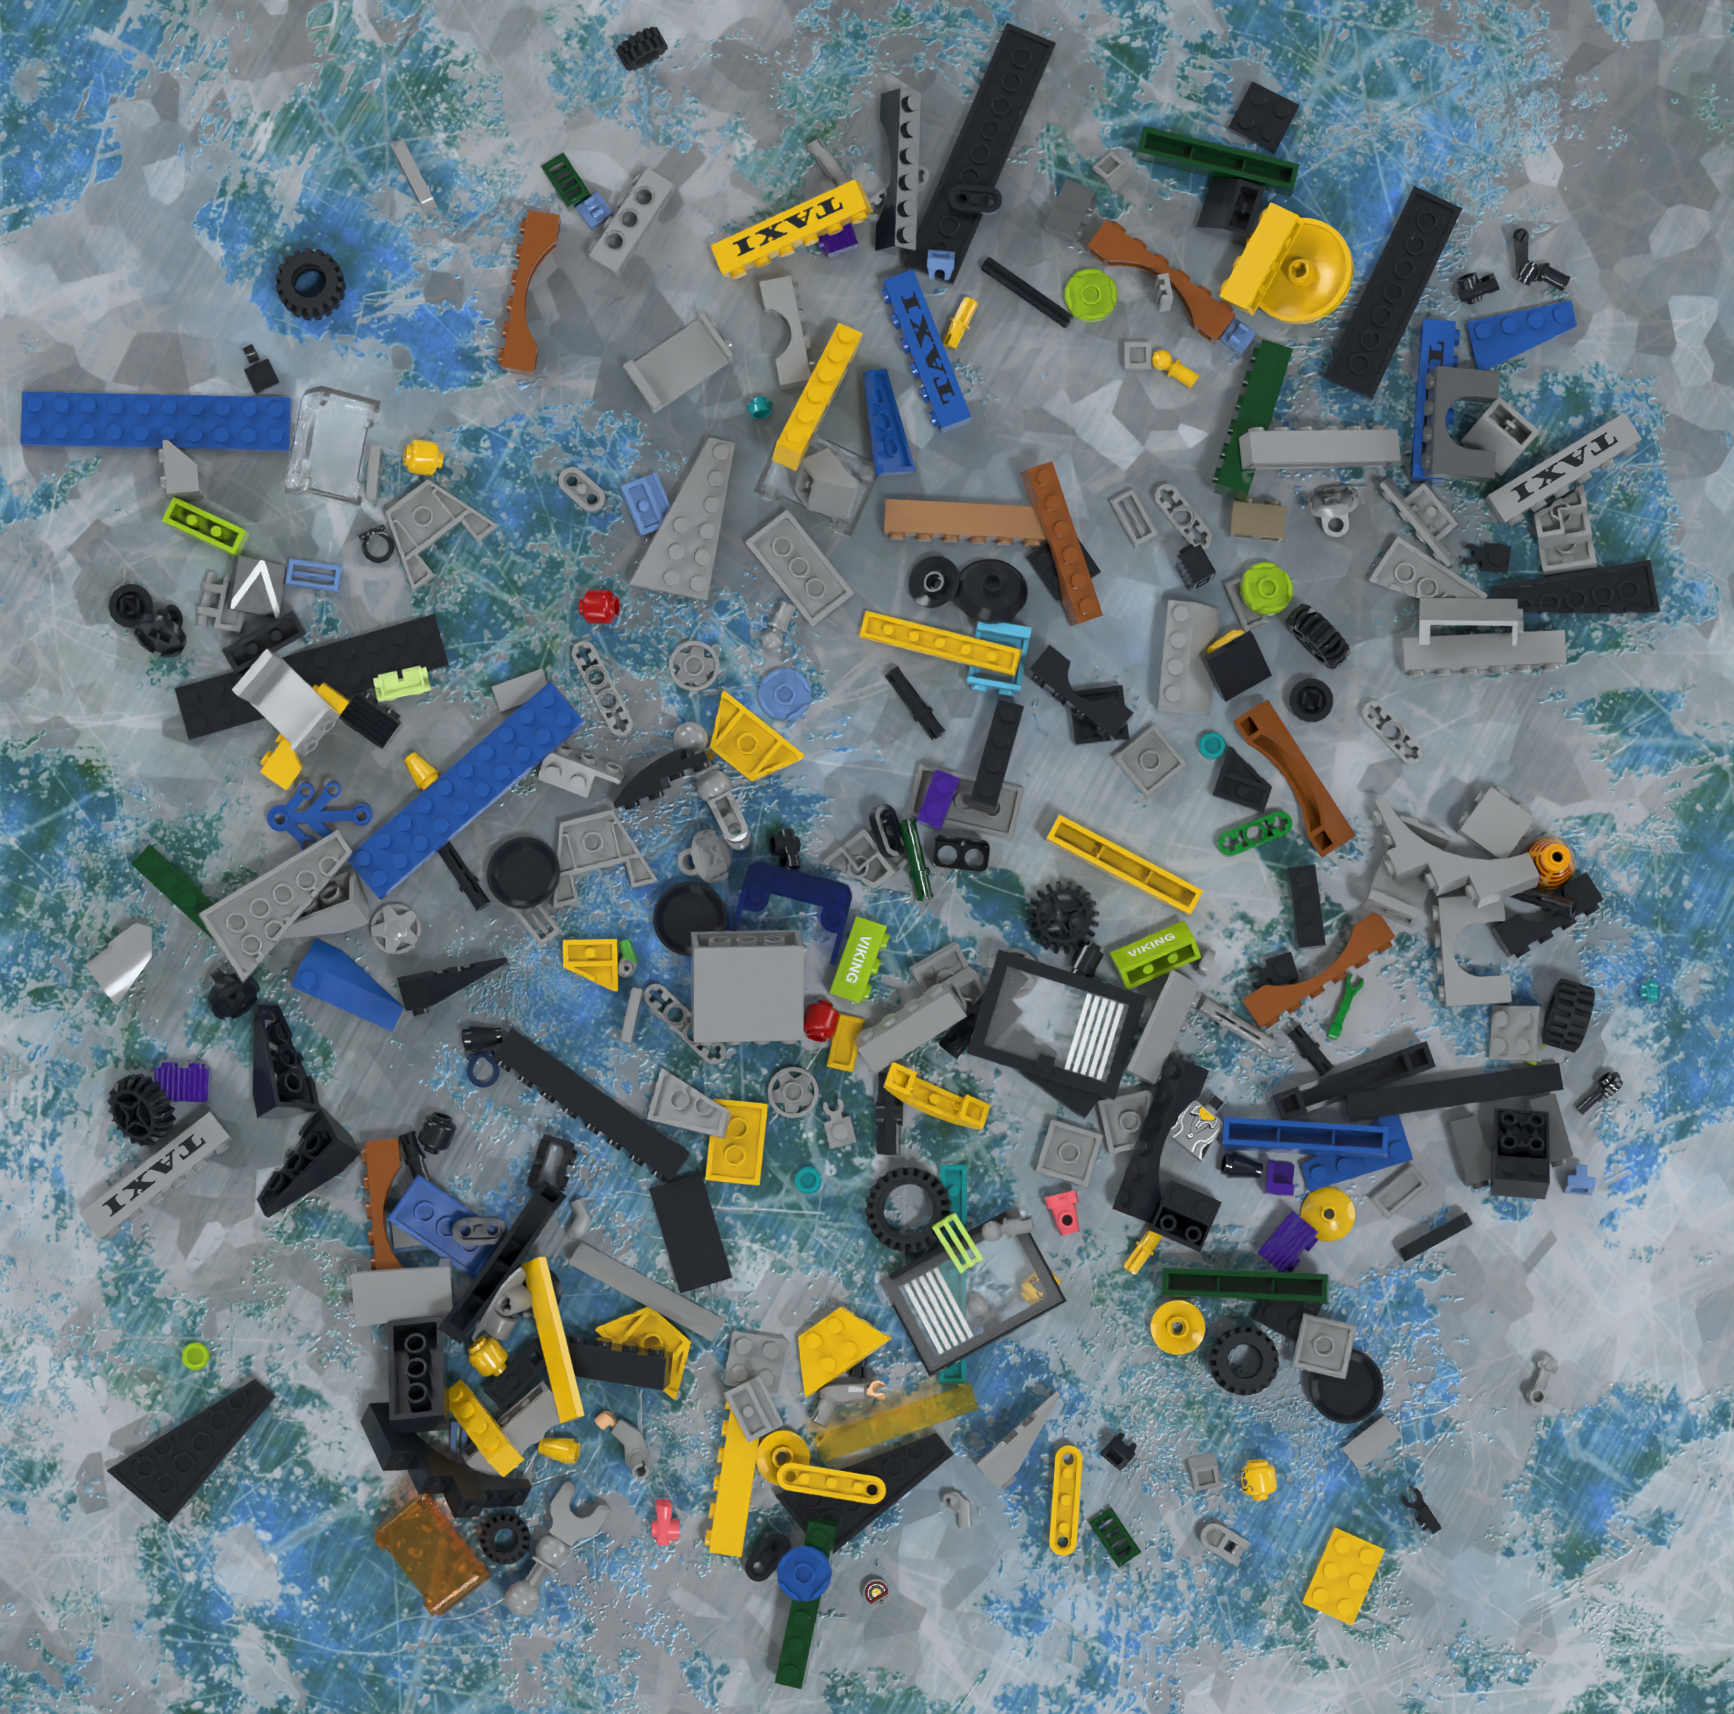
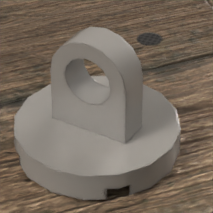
(1332, 503)
(709, 857)

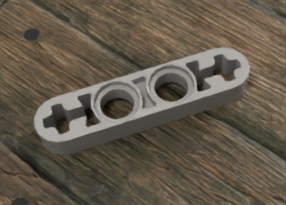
(602, 689)
(683, 1026)

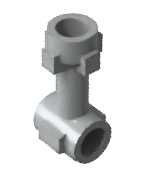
(1537, 1395)

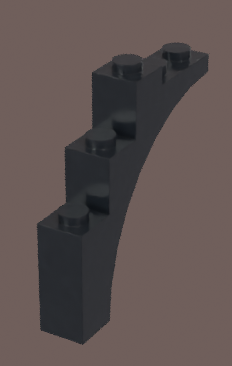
(504, 1261)
(433, 1473)

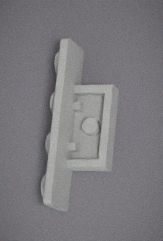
(1427, 515)
(577, 770)

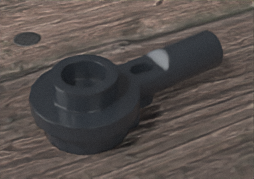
(1608, 1085)

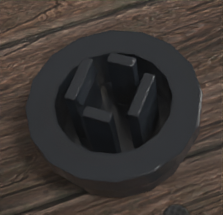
(129, 604)
(1311, 700)

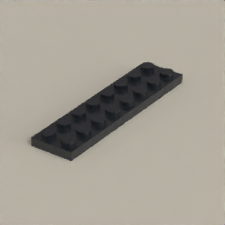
(1392, 293)

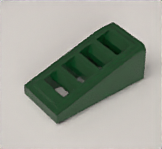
(575, 200)
(1128, 1559)

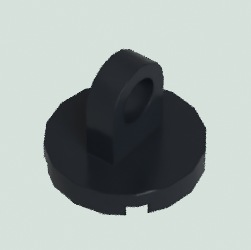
(161, 634)
(230, 996)

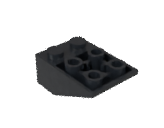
(1520, 1154)

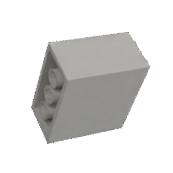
(747, 987)

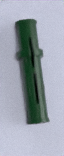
(918, 868)

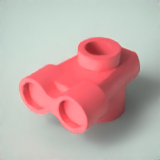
(1063, 1205)
(664, 1527)

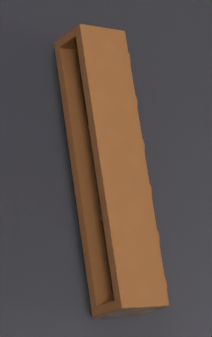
(963, 521)

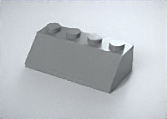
(1184, 676)
(1162, 1028)

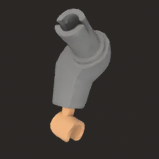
(844, 1394)
(635, 1448)

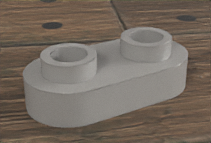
(582, 490)

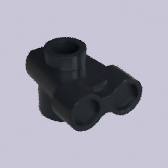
(1472, 288)
(786, 846)

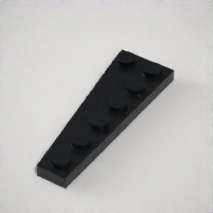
(1603, 590)

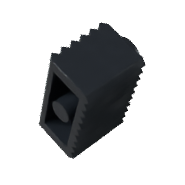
(1194, 567)
(371, 720)

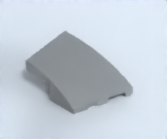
(1565, 535)
(863, 860)
(950, 966)

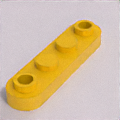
(831, 1483)
(1065, 1500)

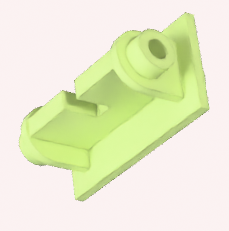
(414, 682)

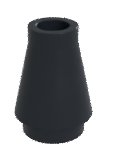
(479, 1037)
(1238, 1166)

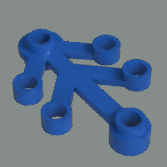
(313, 815)

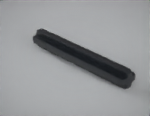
(1027, 292)

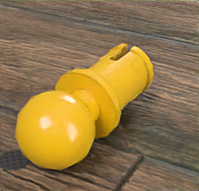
(1163, 361)

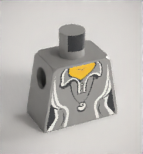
(1198, 1127)

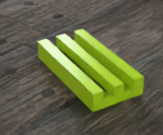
(969, 1262)

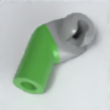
(628, 959)

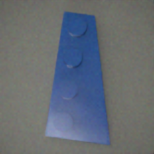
(1511, 334)
(887, 433)
(1328, 1170)

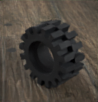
(641, 48)
(488, 1539)

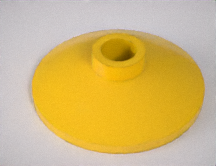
(1336, 1200)
(1192, 1327)
(781, 1441)

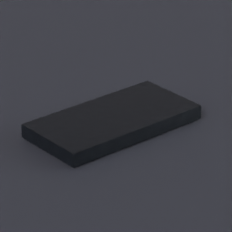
(690, 1233)

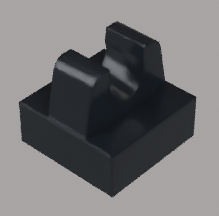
(1117, 1452)

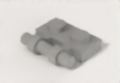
(225, 619)

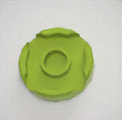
(1090, 295)
(1266, 589)

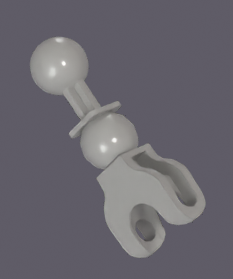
(714, 787)
(553, 1549)

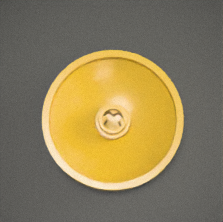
(1311, 277)

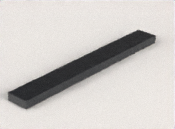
(1454, 1092)

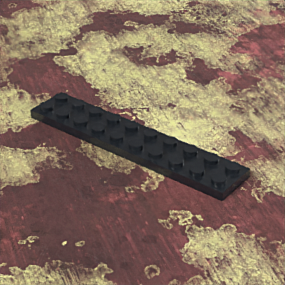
(982, 145)
(345, 666)

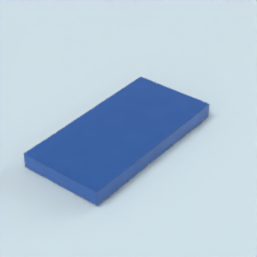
(428, 1217)

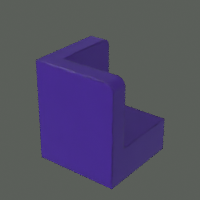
(1279, 1178)

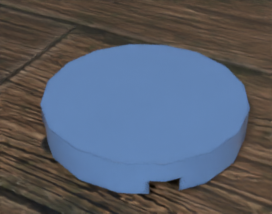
(784, 695)

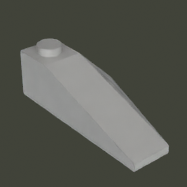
(335, 909)
(1008, 1455)

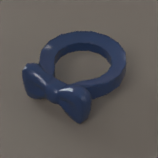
(473, 1060)

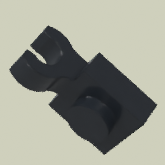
(261, 373)
(1425, 1517)

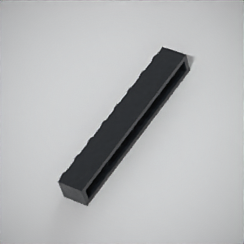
(592, 1105)

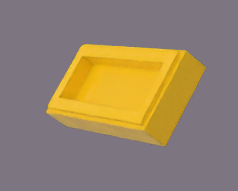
(844, 1047)

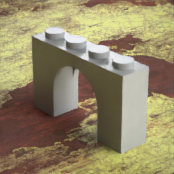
(1459, 987)

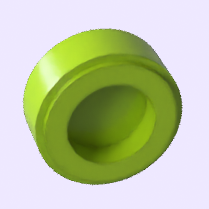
(195, 1356)

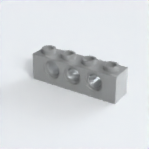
(615, 260)

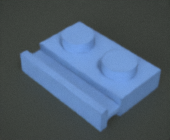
(646, 503)

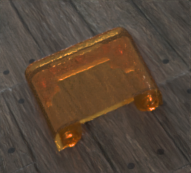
(432, 1554)

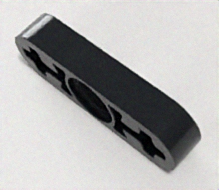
(1435, 1237)

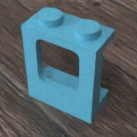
(1008, 635)

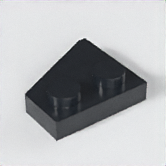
(1241, 783)

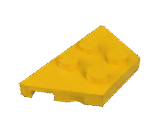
(749, 742)
(651, 1329)
(835, 1347)

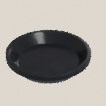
(991, 591)
(523, 873)
(685, 910)
(1351, 1398)

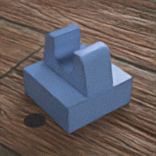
(594, 211)
(940, 260)
(1238, 336)
(1579, 1182)

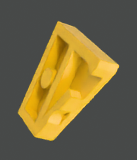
(593, 960)

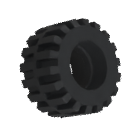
(301, 264)
(1568, 1015)
(1268, 1360)

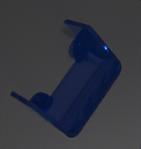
(768, 878)

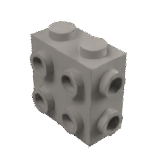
(1496, 824)

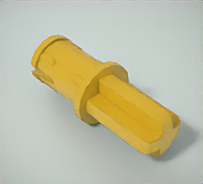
(959, 323)
(1142, 1251)

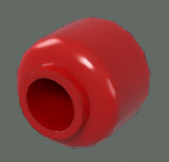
(599, 606)
(821, 1021)

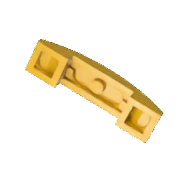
(934, 1100)

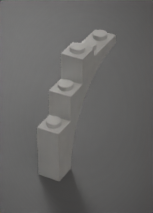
(1483, 879)

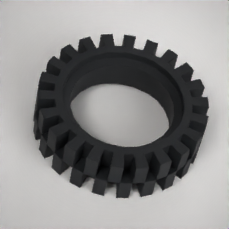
(877, 1200)

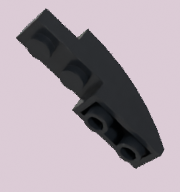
(654, 778)

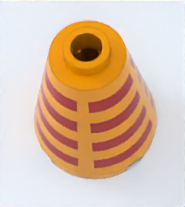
(1552, 874)

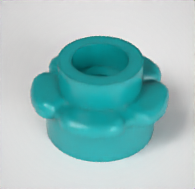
(760, 407)
(1651, 991)

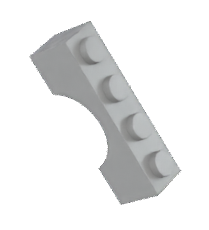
(779, 299)

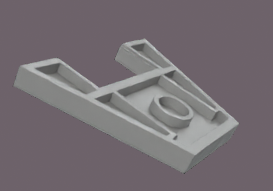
(424, 519)
(592, 845)

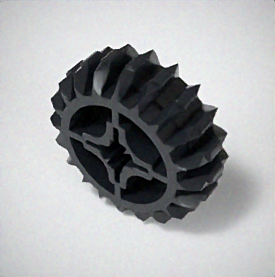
(1318, 636)
(1053, 897)
(141, 1109)

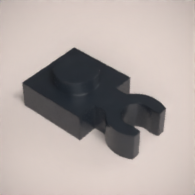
(1492, 558)
(1278, 970)

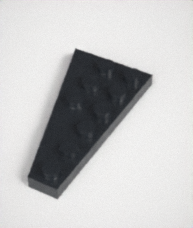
(182, 1460)
(898, 1469)

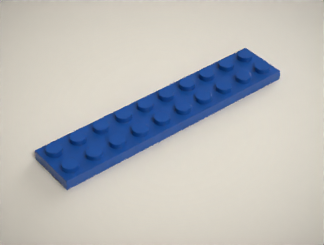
(147, 419)
(465, 790)

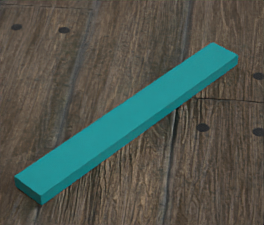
(955, 1181)

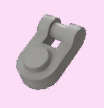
(1215, 1538)

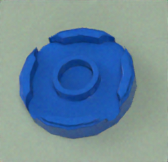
(804, 1573)

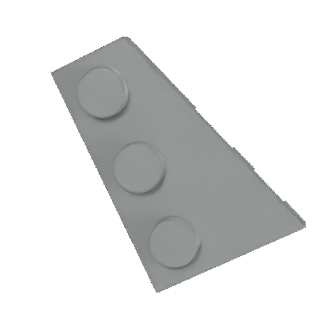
(686, 1108)

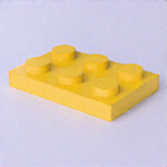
(741, 1152)
(1343, 1576)

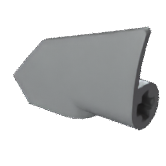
(122, 961)
(503, 1310)

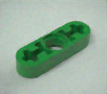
(1276, 833)

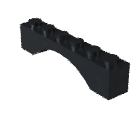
(898, 221)
(1353, 1080)
(1140, 1189)

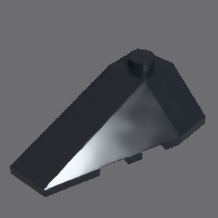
(429, 989)
(279, 1077)
(317, 1158)

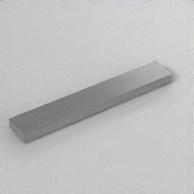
(646, 1291)

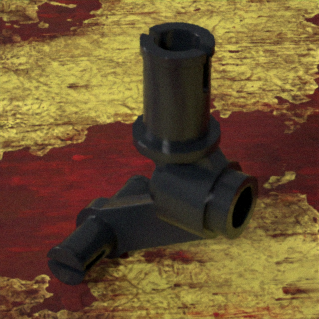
(1531, 272)

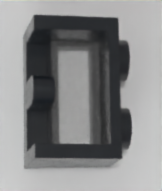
(551, 1162)

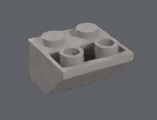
(1503, 432)
(182, 475)
(826, 485)

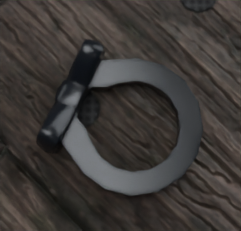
(377, 530)

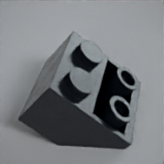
(1230, 208)
(1185, 1216)

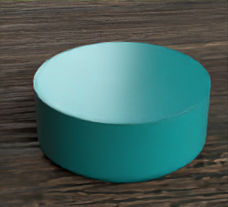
(1212, 746)
(808, 1180)

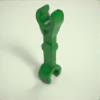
(1350, 992)

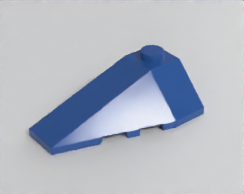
(339, 981)

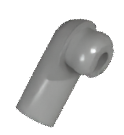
(581, 1222)
(961, 1506)

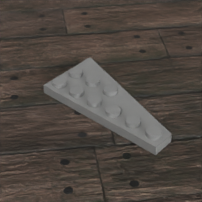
(687, 539)
(262, 912)

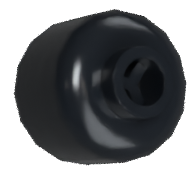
(437, 1132)

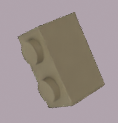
(1258, 520)

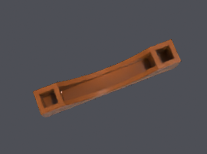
(539, 240)
(1116, 248)
(1074, 578)
(1323, 819)
(1270, 1000)
(383, 1165)

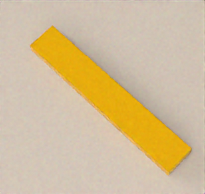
(940, 643)
(553, 1340)

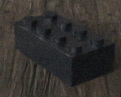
(418, 1376)

